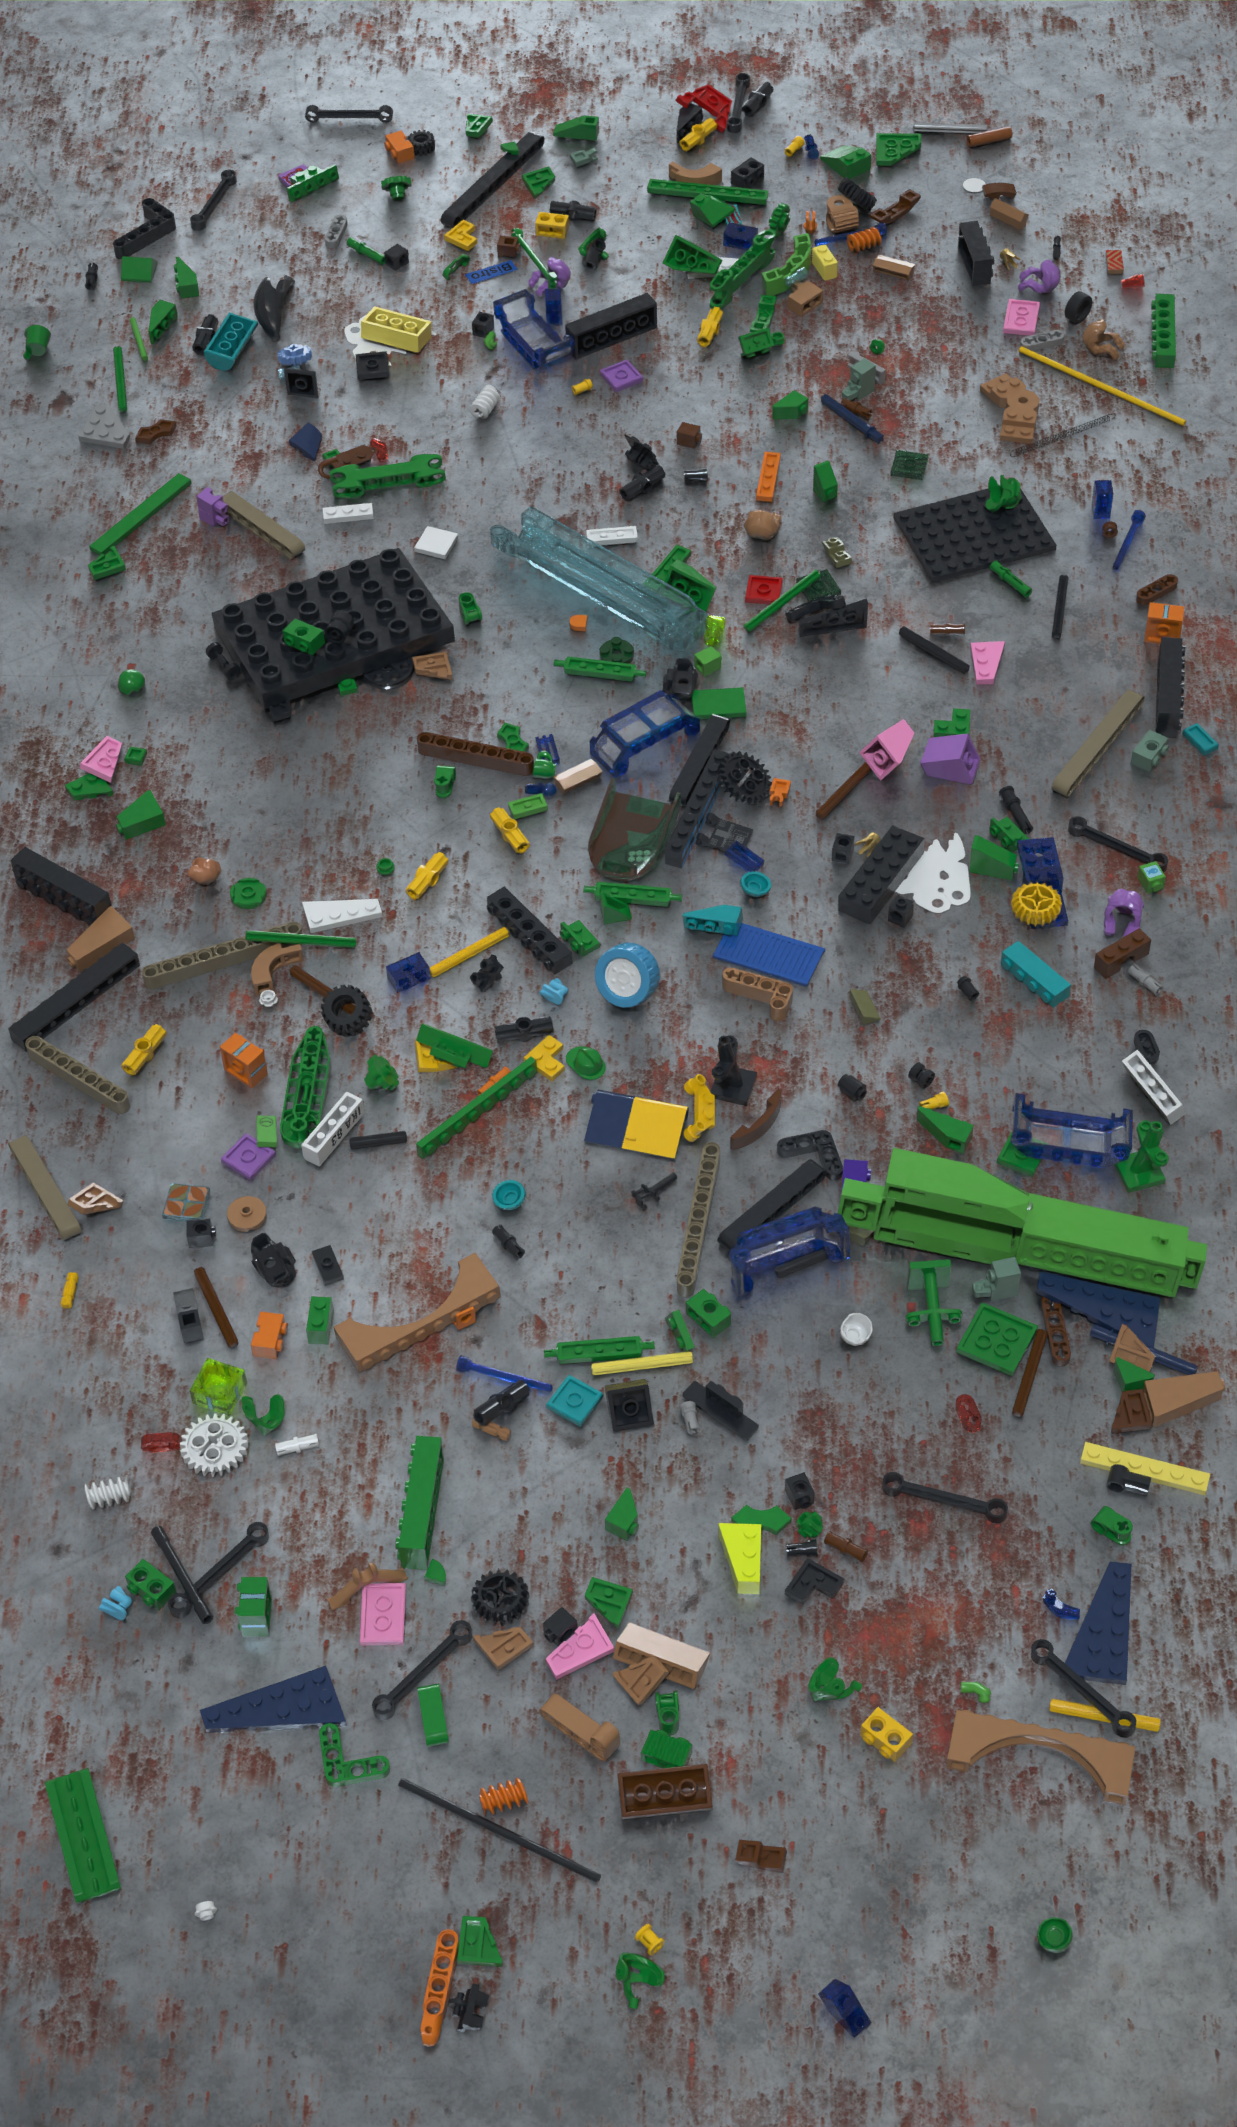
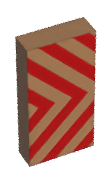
(1114, 262)

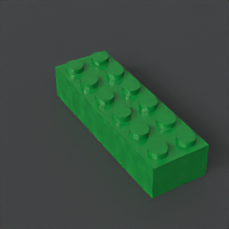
(420, 1503)

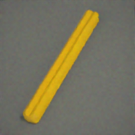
(468, 952)
(1091, 1712)

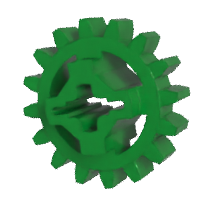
(779, 219)

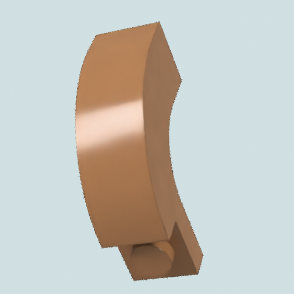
(709, 174)
(271, 960)

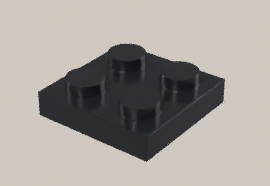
(372, 365)

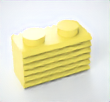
(825, 262)

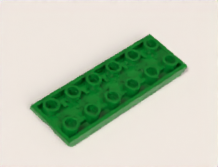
(82, 1835)

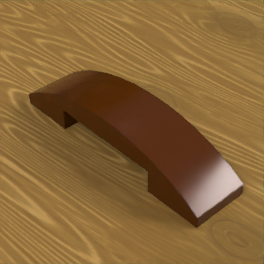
(897, 210)
(746, 1136)

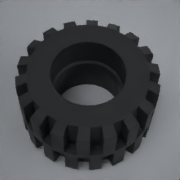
(339, 998)

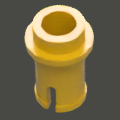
(581, 387)

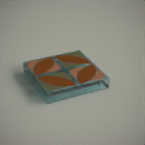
(185, 1202)

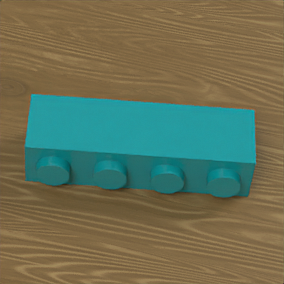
(1035, 974)

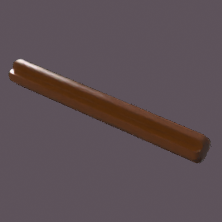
(843, 790)
(316, 985)
(216, 1307)
(1029, 1373)

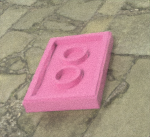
(1021, 317)
(383, 1614)

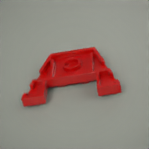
(710, 100)

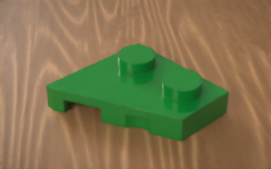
(680, 1331)
(609, 1599)

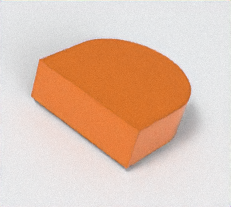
(578, 622)

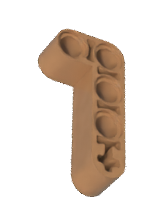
(760, 988)
(595, 1738)

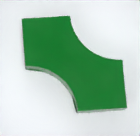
(510, 736)
(771, 1520)

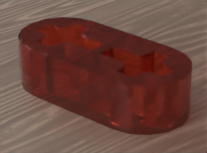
(964, 1414)
(160, 1442)

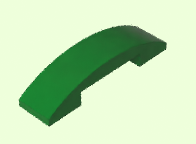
(765, 313)

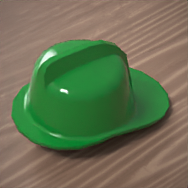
(586, 1062)

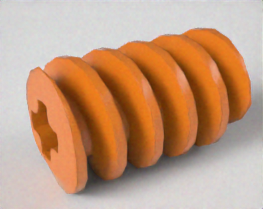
(863, 239)
(502, 1796)

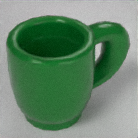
(543, 768)

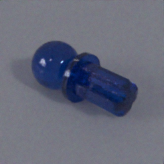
(811, 147)
(548, 789)

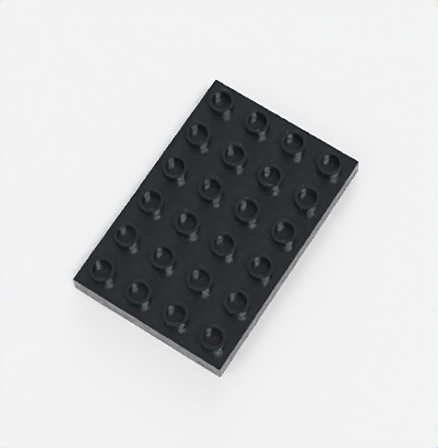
(390, 613)

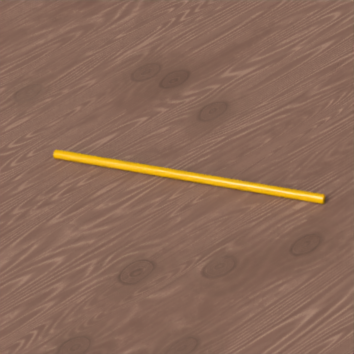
(1100, 385)

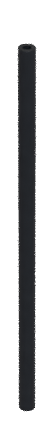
(499, 1830)

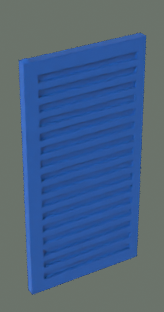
(770, 954)

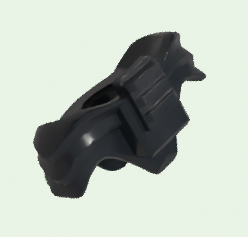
(682, 671)
(264, 1249)

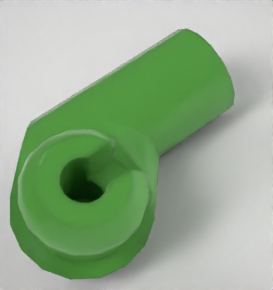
(488, 341)
(976, 1687)

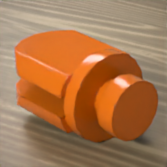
(810, 226)

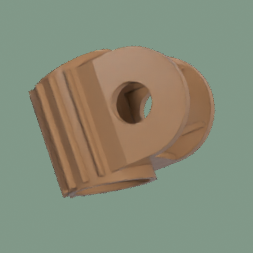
(843, 216)

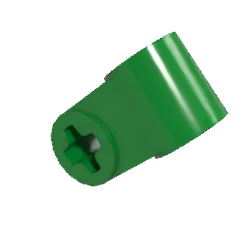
(468, 608)
(444, 780)
(1111, 1525)
(667, 1709)

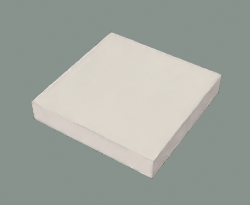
(436, 542)

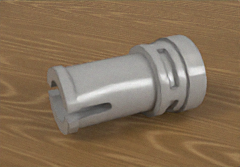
(689, 1414)

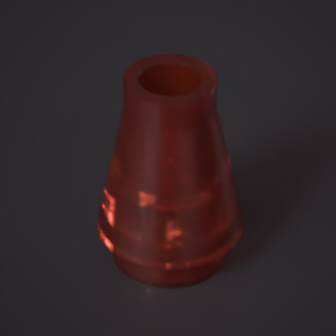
(1133, 282)

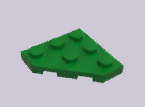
(895, 147)

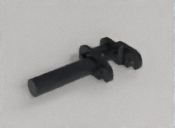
(651, 1191)

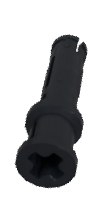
(1013, 803)

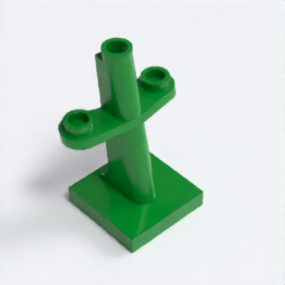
(1143, 1167)
(930, 1277)

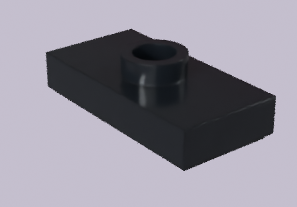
(327, 1265)

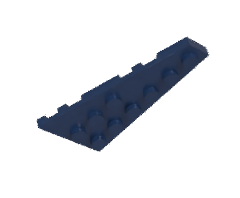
(1104, 1304)
(1103, 1638)
(283, 1705)

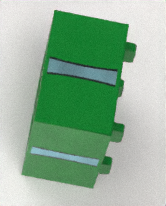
(254, 1606)

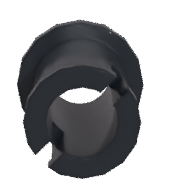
(965, 984)

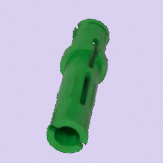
(362, 248)
(1006, 575)

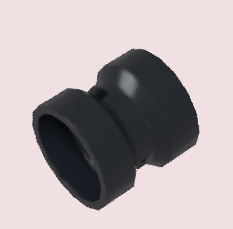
(921, 1075)

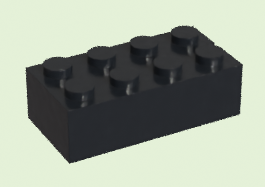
(975, 253)

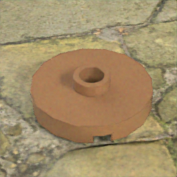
(246, 1221)

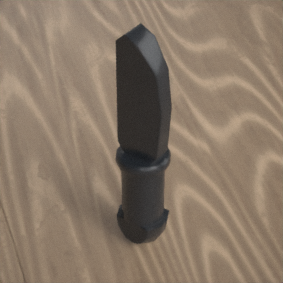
(1056, 247)

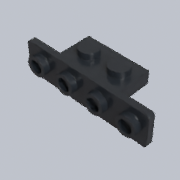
(722, 1407)

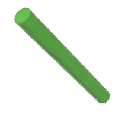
(138, 339)

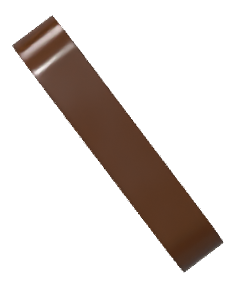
(1147, 594)

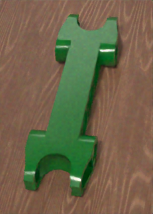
(754, 259)
(416, 471)

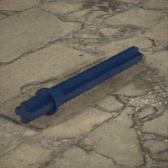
(870, 431)
(1163, 1358)

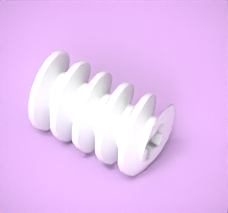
(485, 402)
(108, 1493)

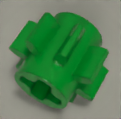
(809, 1524)

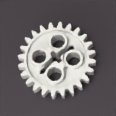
(214, 1445)

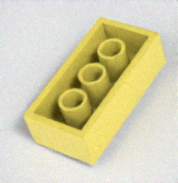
(396, 329)

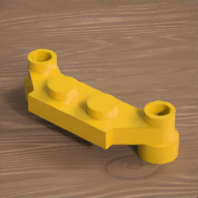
(703, 1107)

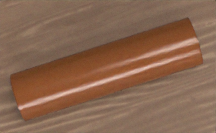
(989, 137)

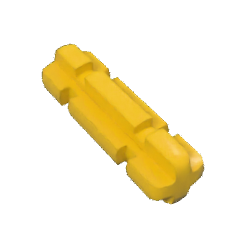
(69, 1290)

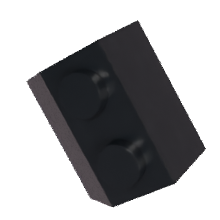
(629, 1404)

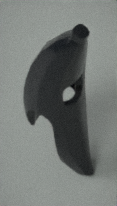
(269, 304)

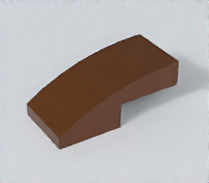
(995, 190)
(761, 1857)

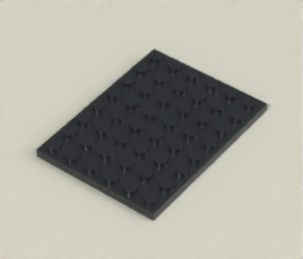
(966, 537)

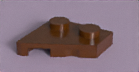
(1132, 1413)

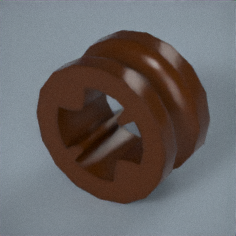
(1110, 525)

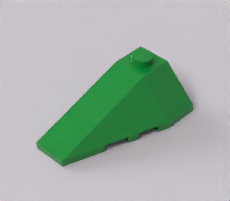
(689, 257)

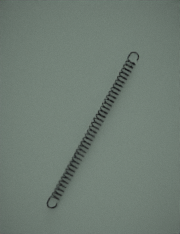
(1062, 435)

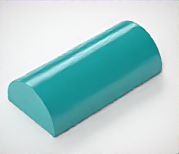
(229, 341)

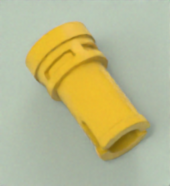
(797, 143)
(938, 1101)

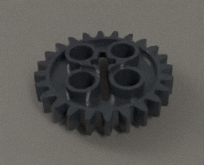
(734, 768)

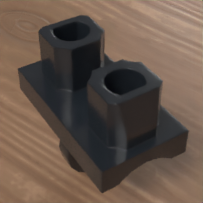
(488, 973)
(472, 1999)

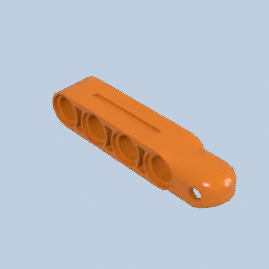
(432, 2023)

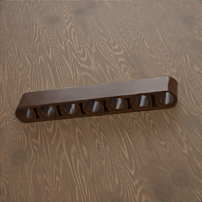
(475, 753)

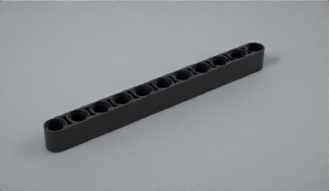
(492, 180)

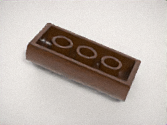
(664, 1791)

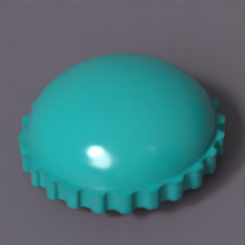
(755, 884)
(509, 1195)

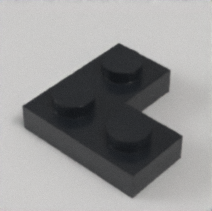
(812, 1577)

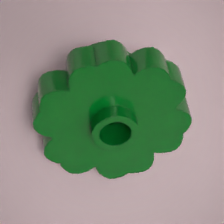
(396, 186)
(381, 1074)

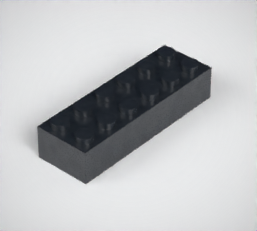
(612, 325)
(1170, 687)
(881, 874)
(59, 886)

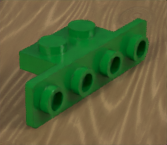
(311, 180)
(453, 1048)

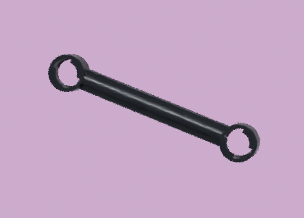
(349, 113)
(734, 123)
(198, 220)
(1114, 843)
(944, 1497)
(220, 1568)
(422, 1670)
(1083, 1688)

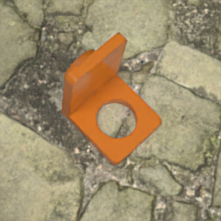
(468, 1318)

